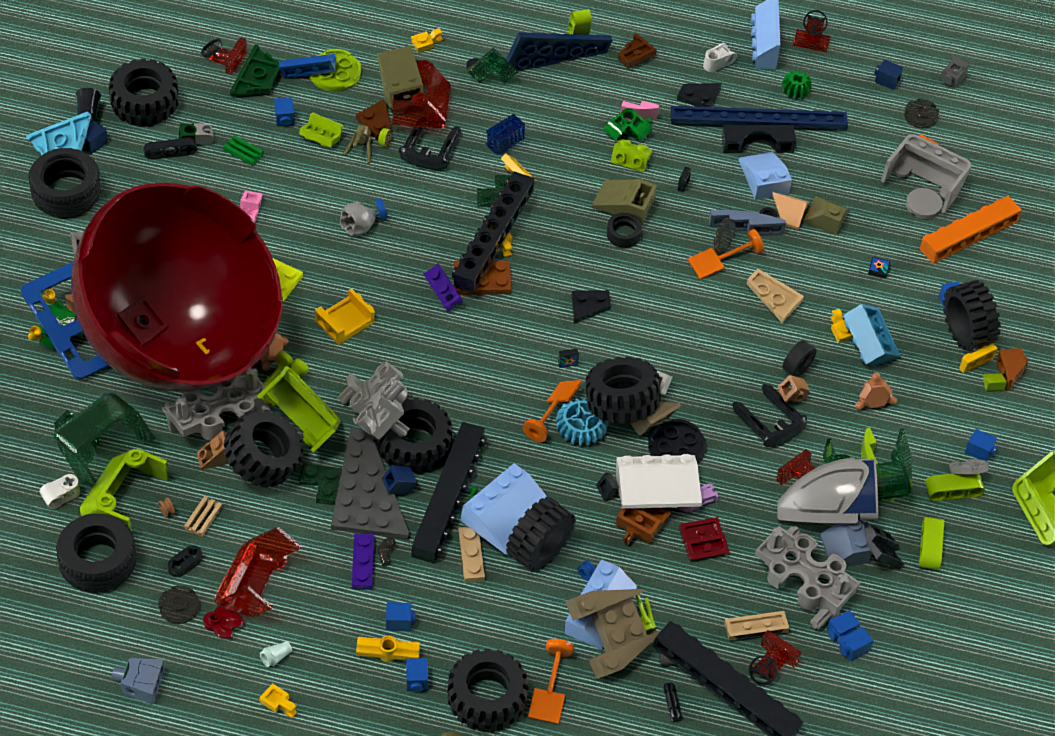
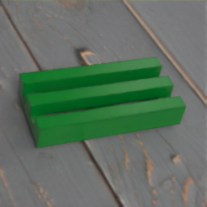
(245, 148)

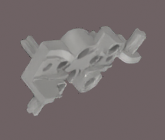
(377, 401)
(185, 415)
(827, 597)

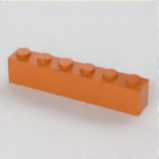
(970, 229)

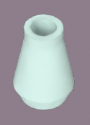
(273, 654)

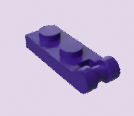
(443, 287)

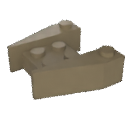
(616, 625)

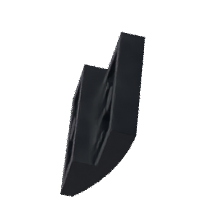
(882, 545)

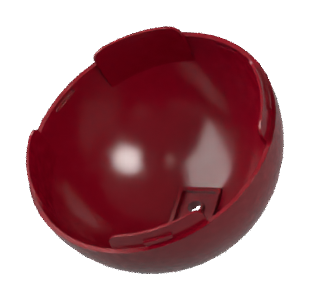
(187, 269)

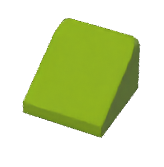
(994, 382)

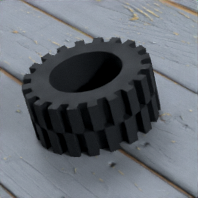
(971, 315)
(540, 534)

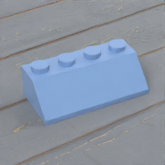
(766, 35)
(605, 577)

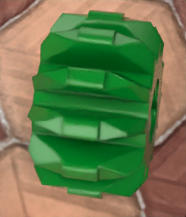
(796, 84)

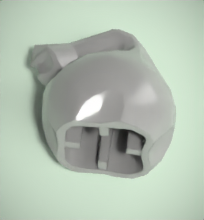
(357, 219)

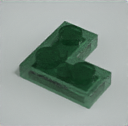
(493, 63)
(487, 196)
(325, 478)

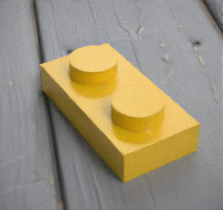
(512, 165)
(981, 356)

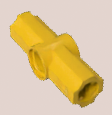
(376, 648)

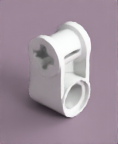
(718, 58)
(60, 492)

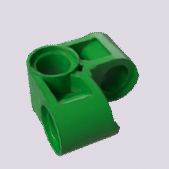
(636, 127)

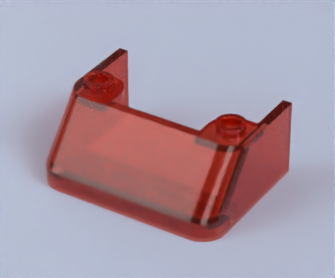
(427, 109)
(251, 571)

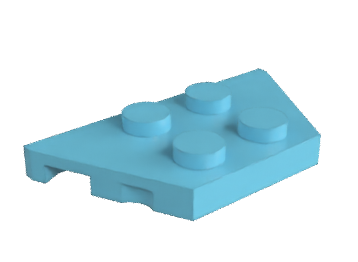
(65, 134)

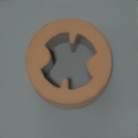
(166, 507)

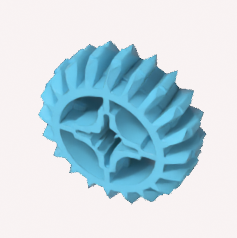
(580, 425)

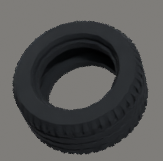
(64, 202)

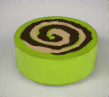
(385, 137)

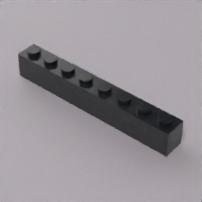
(448, 493)
(726, 682)

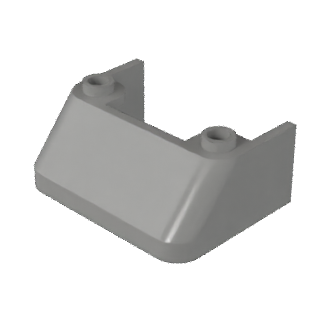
(930, 163)

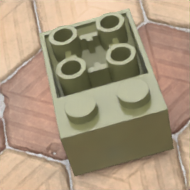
(399, 75)
(626, 197)

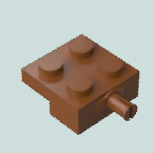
(642, 522)

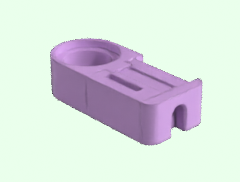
(707, 495)

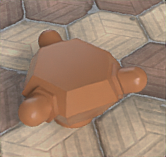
(270, 355)
(875, 393)

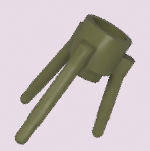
(361, 136)

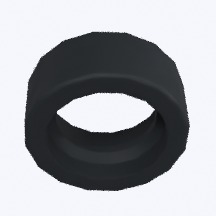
(624, 241)
(799, 358)

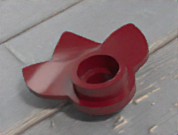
(222, 622)

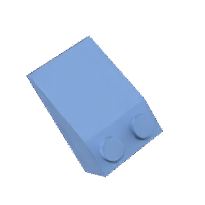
(766, 175)

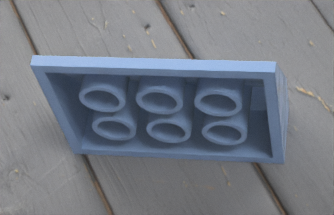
(500, 506)

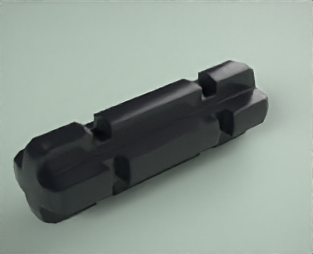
(672, 702)

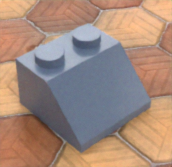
(847, 542)

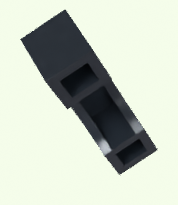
(779, 137)

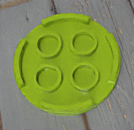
(346, 72)

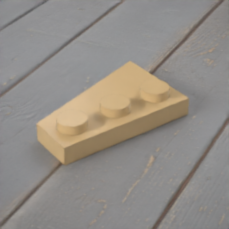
(774, 294)

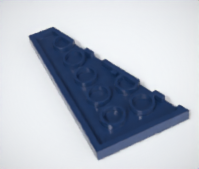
(551, 48)

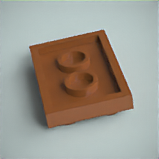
(495, 281)

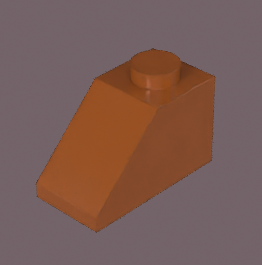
(1011, 365)

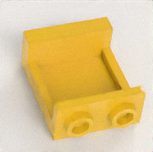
(345, 317)

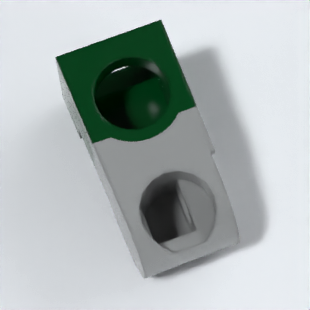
(199, 132)

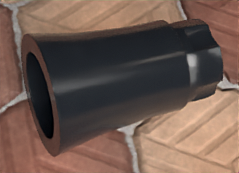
(88, 101)

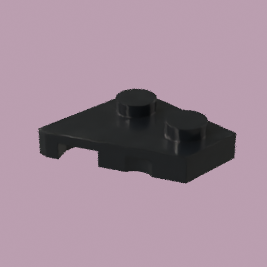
(699, 94)
(589, 303)

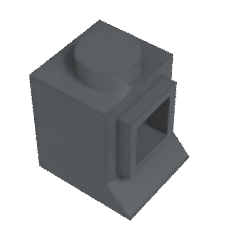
(955, 72)

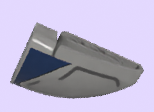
(833, 494)

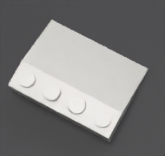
(658, 481)

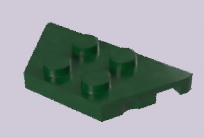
(257, 74)

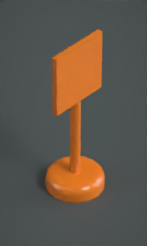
(708, 262)
(563, 392)
(548, 704)

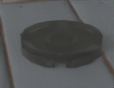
(921, 113)
(724, 235)
(178, 604)

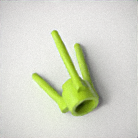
(647, 621)

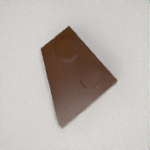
(636, 51)
(375, 118)

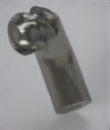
(384, 550)

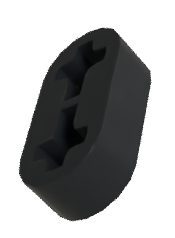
(182, 559)

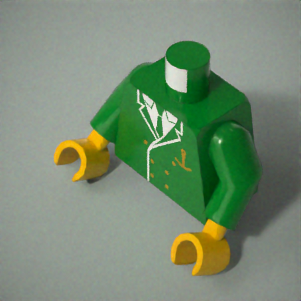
(62, 315)

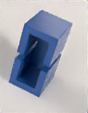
(852, 641)

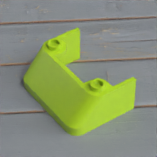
(301, 406)
(101, 496)
(1036, 498)

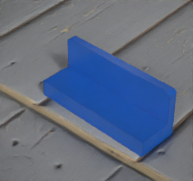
(308, 66)

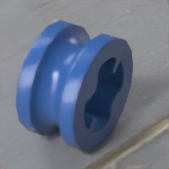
(586, 570)

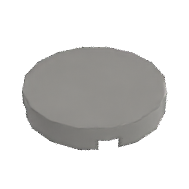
(924, 203)
(971, 466)

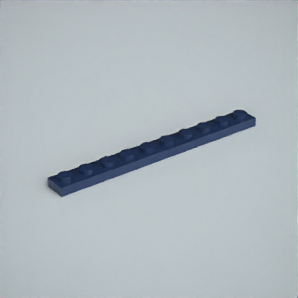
(752, 116)

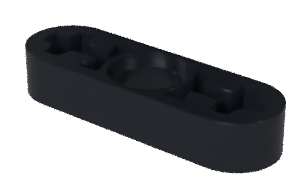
(152, 149)

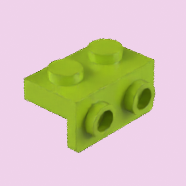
(322, 130)
(631, 155)

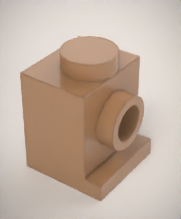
(797, 392)

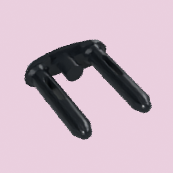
(423, 159)
(783, 431)

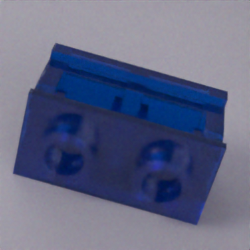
(505, 134)

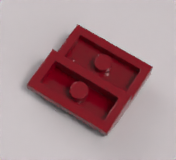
(703, 539)

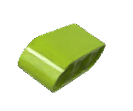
(580, 22)
(954, 486)
(931, 543)

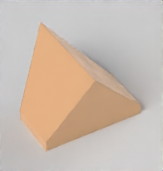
(791, 209)

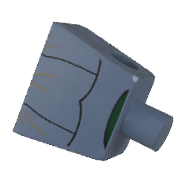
(140, 678)

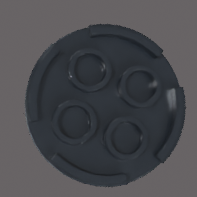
(676, 439)

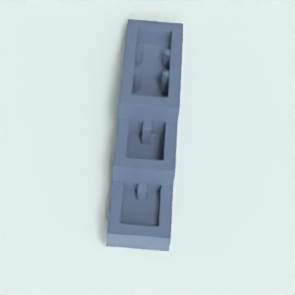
(747, 221)

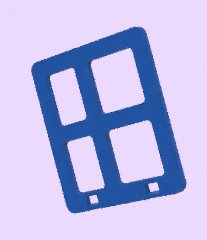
(58, 334)

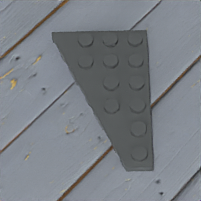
(362, 497)

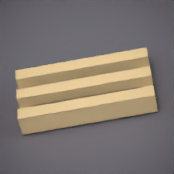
(210, 503)

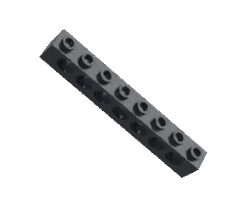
(493, 232)

